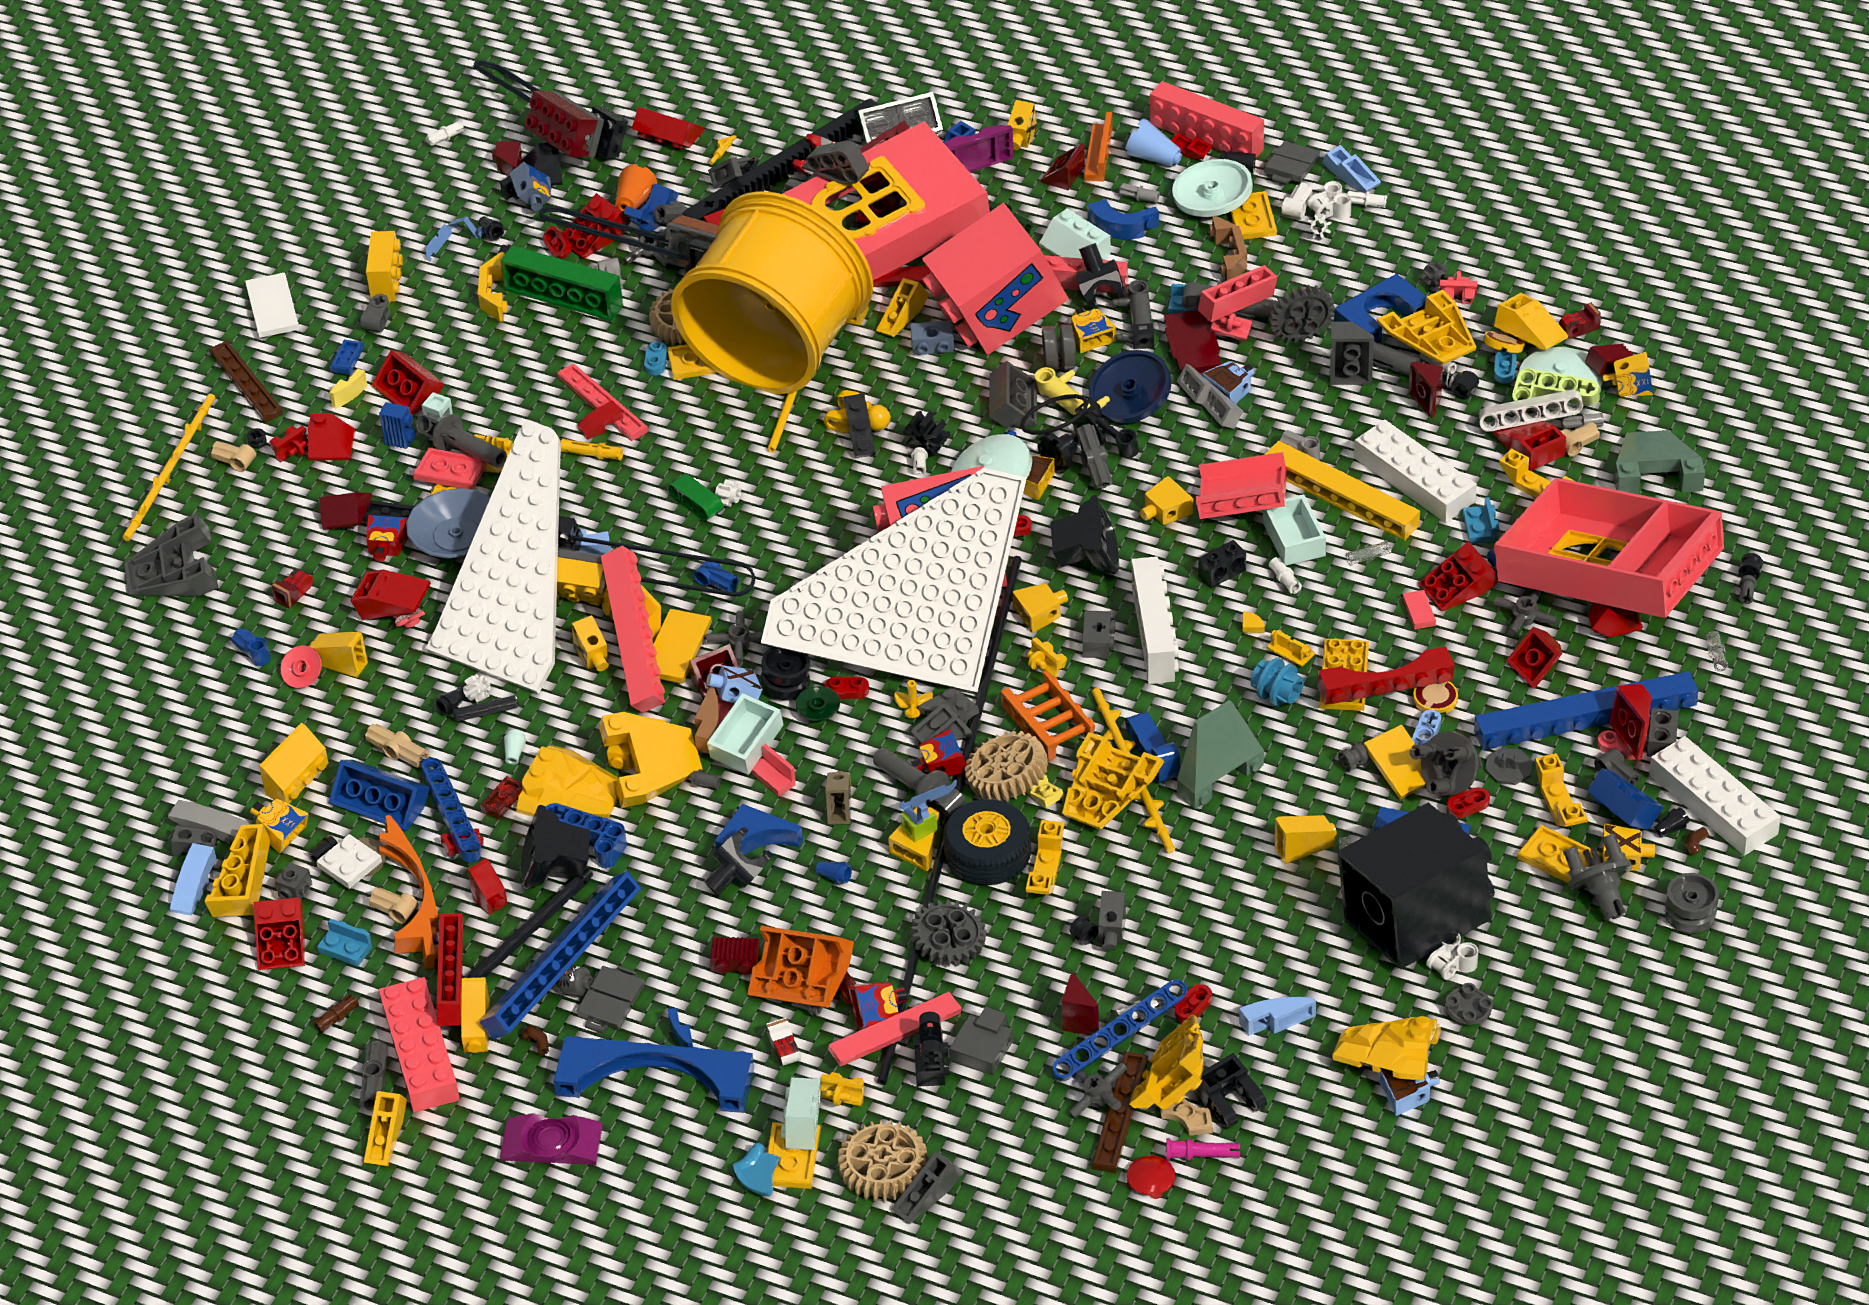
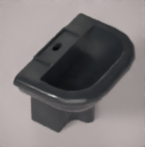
(1086, 536)
(552, 847)

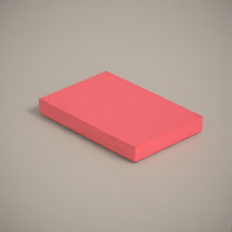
(449, 469)

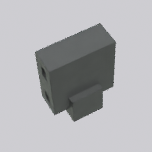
(982, 1041)

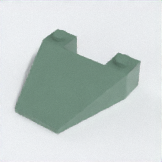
(1655, 454)
(1215, 748)

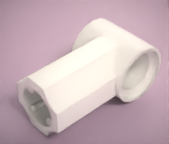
(1296, 204)

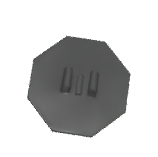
(1508, 766)

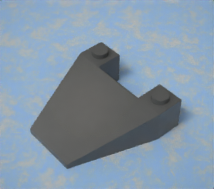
(168, 563)

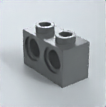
(1661, 730)

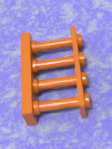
(1028, 724)

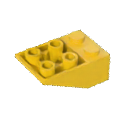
(1529, 322)

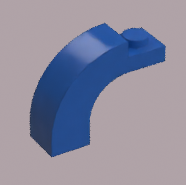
(645, 216)
(1122, 225)

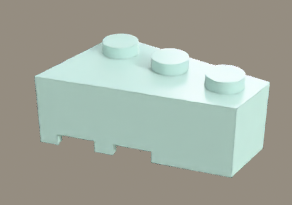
(801, 1113)

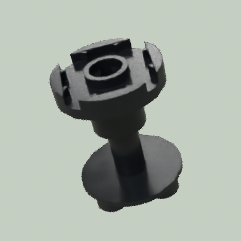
(1063, 447)

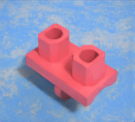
(1460, 287)
(1232, 327)

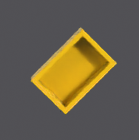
(384, 264)

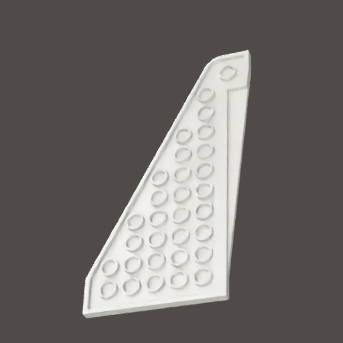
(506, 590)

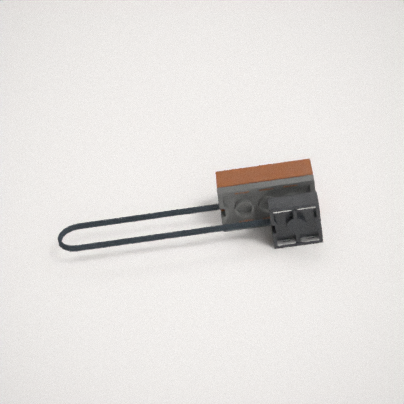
(686, 236)

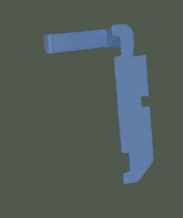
(445, 232)
(920, 800)

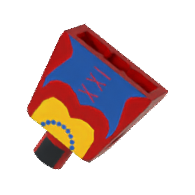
(386, 536)
(941, 754)
(875, 1002)

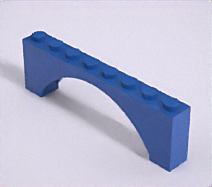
(589, 1060)

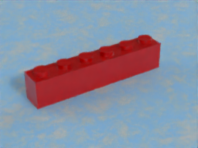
(450, 969)

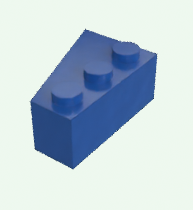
(1624, 800)

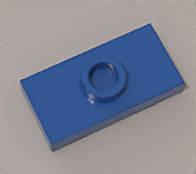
(347, 357)

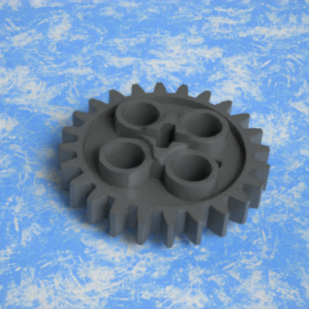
(1302, 313)
(962, 929)

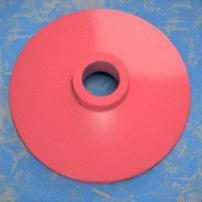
(295, 661)

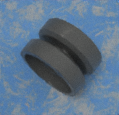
(1059, 347)
(1691, 902)

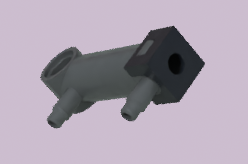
(1140, 311)

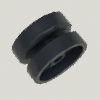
(784, 673)

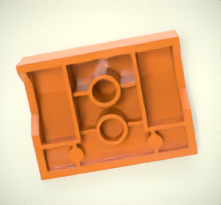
(800, 966)

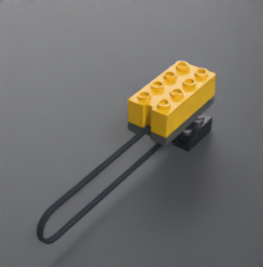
(582, 574)

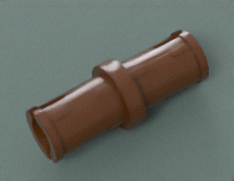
(336, 1013)

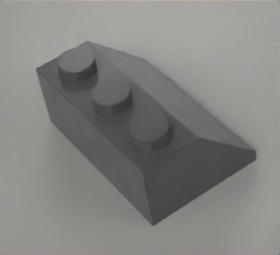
(1350, 354)
(1012, 396)

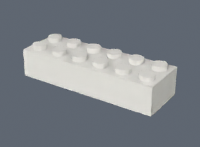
(1415, 471)
(1154, 620)
(1714, 795)

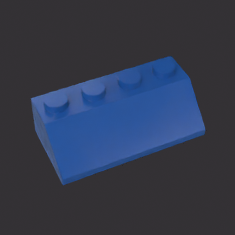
(378, 793)

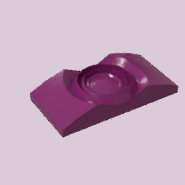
(985, 148)
(551, 1139)

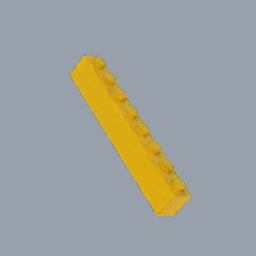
(1348, 493)

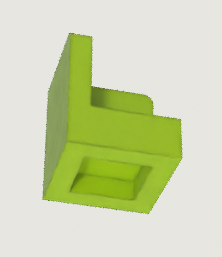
(920, 830)

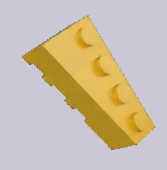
(241, 874)

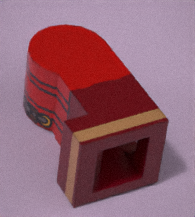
(1582, 321)
(292, 588)

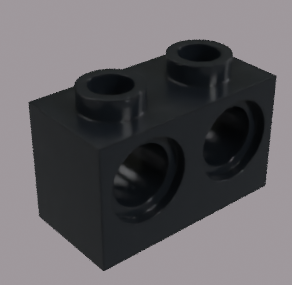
(1222, 564)

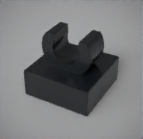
(508, 189)

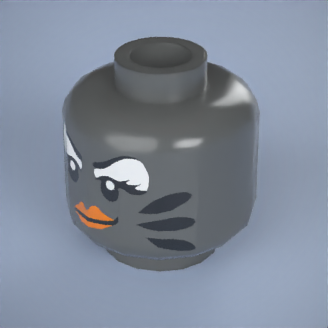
(575, 981)

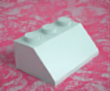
(1070, 233)

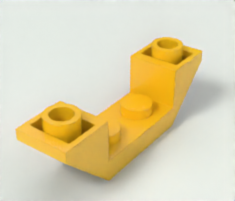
(491, 302)
(1516, 468)
(1555, 794)
(1048, 858)

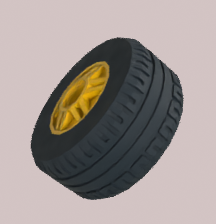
(987, 842)

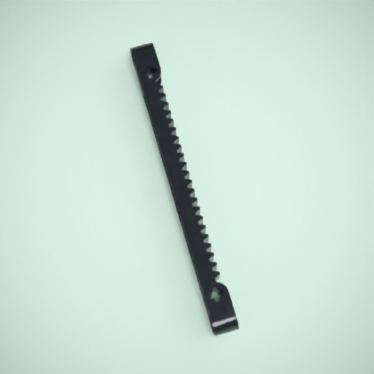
(777, 166)

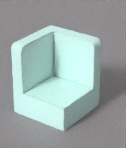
(437, 405)

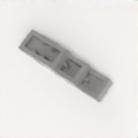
(207, 818)

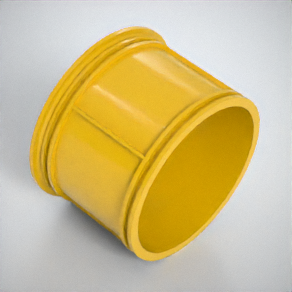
(771, 292)

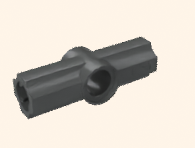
(1094, 456)
(373, 1073)

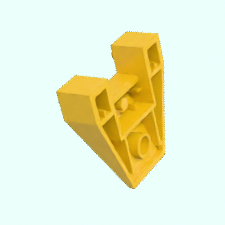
(660, 752)

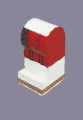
(783, 1041)

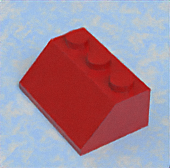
(666, 128)
(406, 381)

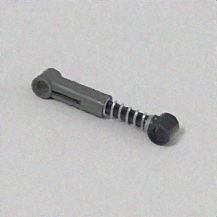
(1462, 383)

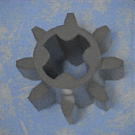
(1434, 273)

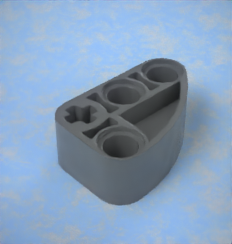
(838, 162)

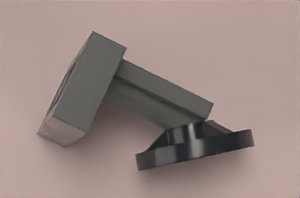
(731, 170)

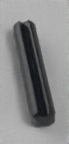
(485, 708)

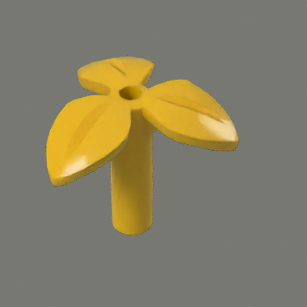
(911, 700)

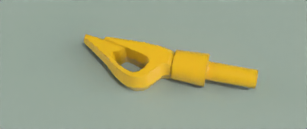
(723, 145)

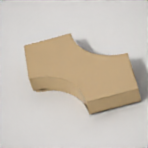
(1193, 1118)

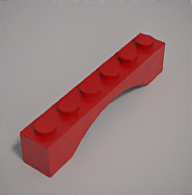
(1343, 684)

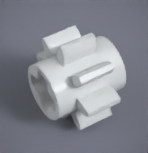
(1317, 231)
(728, 492)
(476, 688)

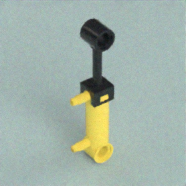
(1052, 386)

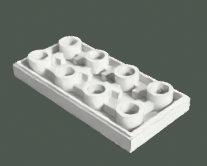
(272, 305)

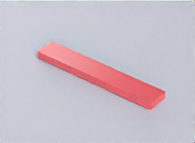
(596, 396)
(891, 1029)

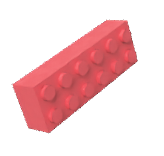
(1207, 119)
(419, 1044)

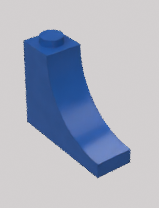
(763, 830)

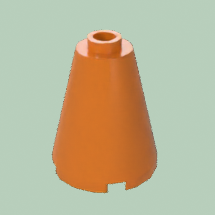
(634, 187)

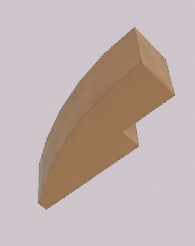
(707, 720)

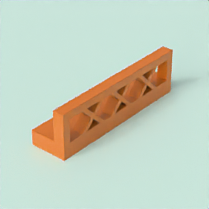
(1099, 150)

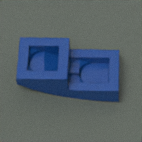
(680, 1033)

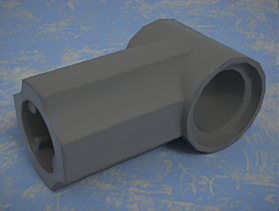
(668, 212)
(1614, 761)

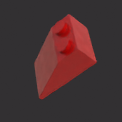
(1631, 716)

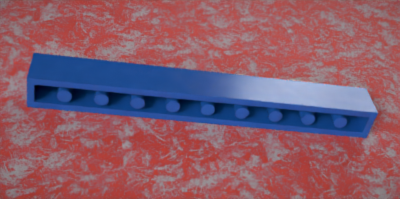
(1576, 712)
(560, 955)

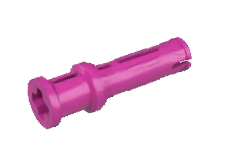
(1190, 1149)

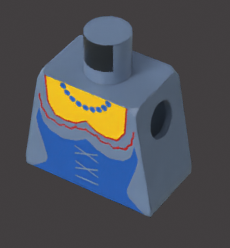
(531, 185)

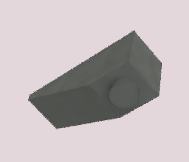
(928, 1187)

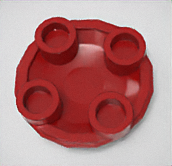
(1151, 1176)

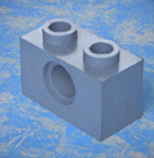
(932, 337)

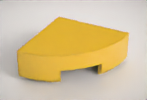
(1252, 623)

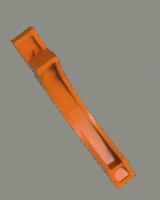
(422, 929)

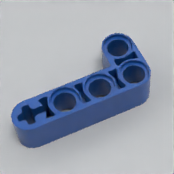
(1149, 740)
(605, 834)

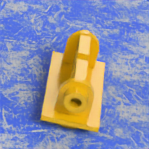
(1291, 650)

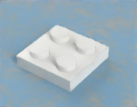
(349, 861)

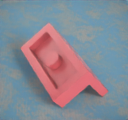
(774, 771)

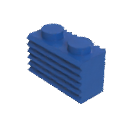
(397, 425)

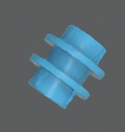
(1277, 681)

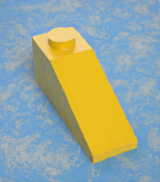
(903, 307)
(385, 1127)

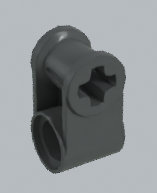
(376, 314)

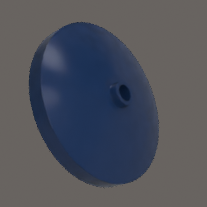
(1134, 382)

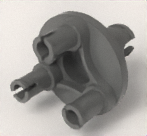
(1447, 763)
(1599, 876)

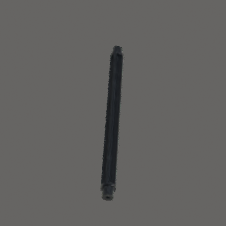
(531, 925)

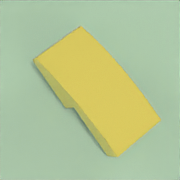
(347, 390)
(1045, 793)

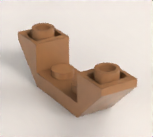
(1224, 233)

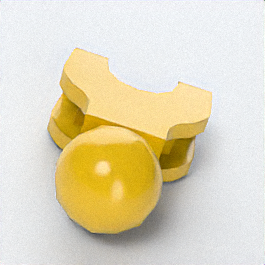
(878, 415)

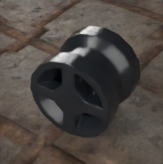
(1751, 565)
(1084, 929)

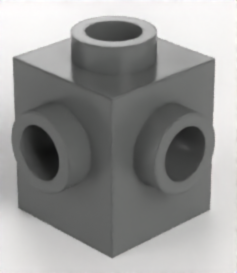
(293, 882)

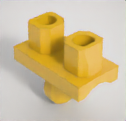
(1043, 657)
(842, 1089)

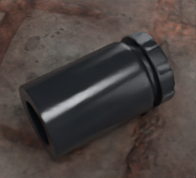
(1245, 159)

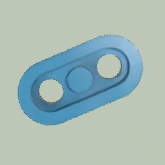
(655, 358)
(1505, 366)

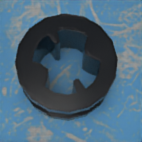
(256, 433)

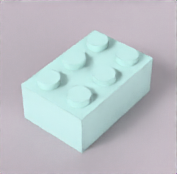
(1295, 531)
(744, 732)

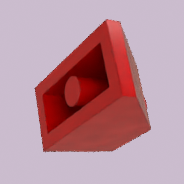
(486, 887)

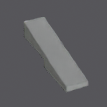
(1205, 393)

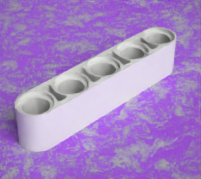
(1539, 403)

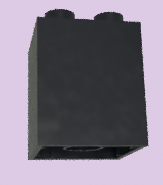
(1415, 884)

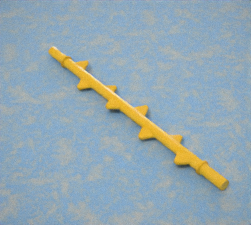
(164, 476)
(1124, 745)

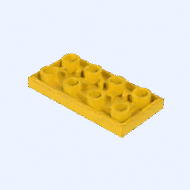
(679, 642)
(1349, 655)

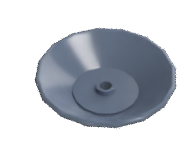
(447, 522)

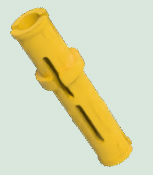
(589, 449)

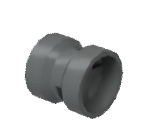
(1355, 756)

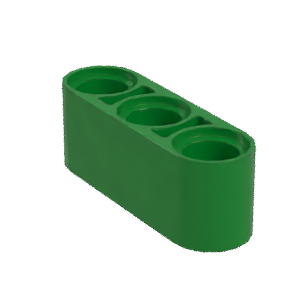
(695, 497)

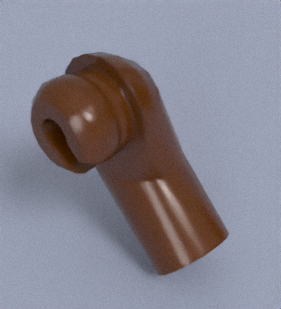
(1694, 838)
(532, 1032)

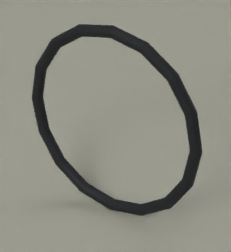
(1040, 432)

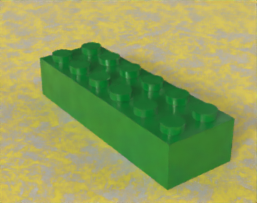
(562, 283)

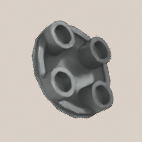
(1468, 1004)

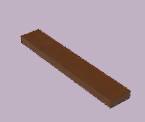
(246, 381)
(1118, 1121)

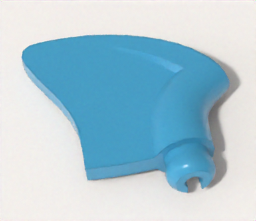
(757, 1170)

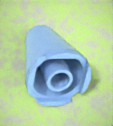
(1152, 145)

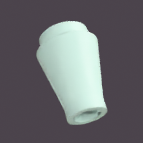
(514, 744)

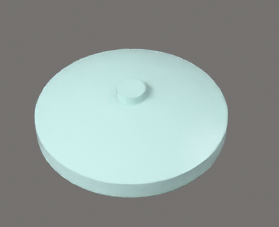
(1212, 187)
(1561, 361)
(998, 453)

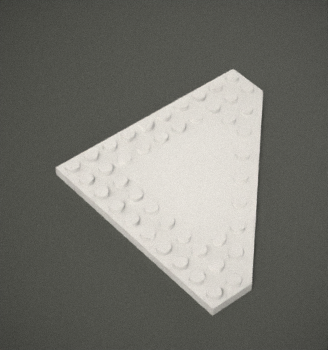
(913, 594)

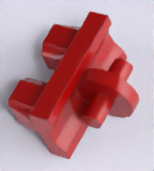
(291, 444)

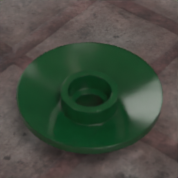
(817, 703)

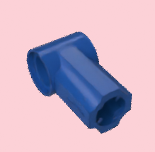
(713, 574)
(252, 646)

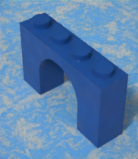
(1390, 293)

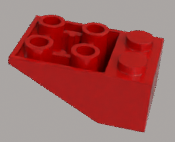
(586, 243)
(1536, 440)
(1459, 578)
(388, 594)
(279, 933)

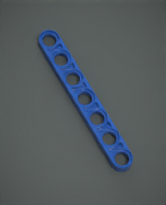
(448, 816)
(1127, 1021)

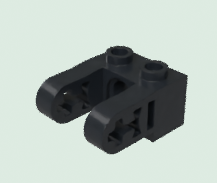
(930, 1052)
(1221, 1080)

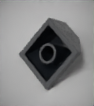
(546, 160)

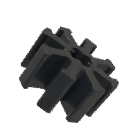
(926, 432)

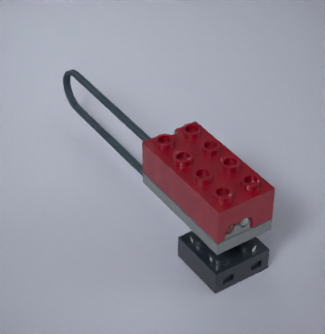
(564, 121)

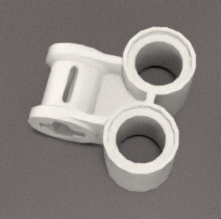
(1331, 202)
(1454, 957)

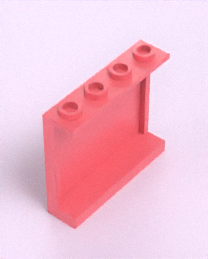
(1242, 485)

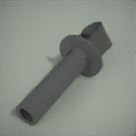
(1192, 296)
(449, 433)
(919, 780)

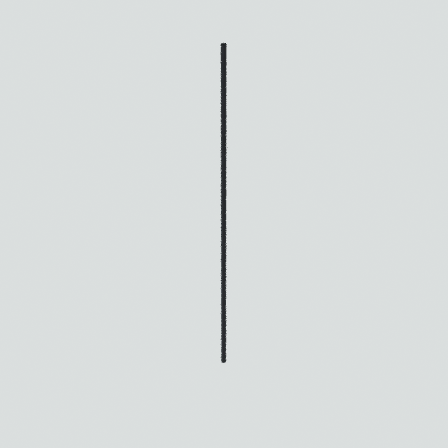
(969, 744)

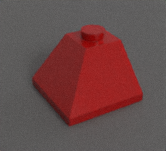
(329, 437)
(1613, 620)
(1535, 656)

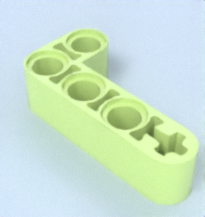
(1588, 388)

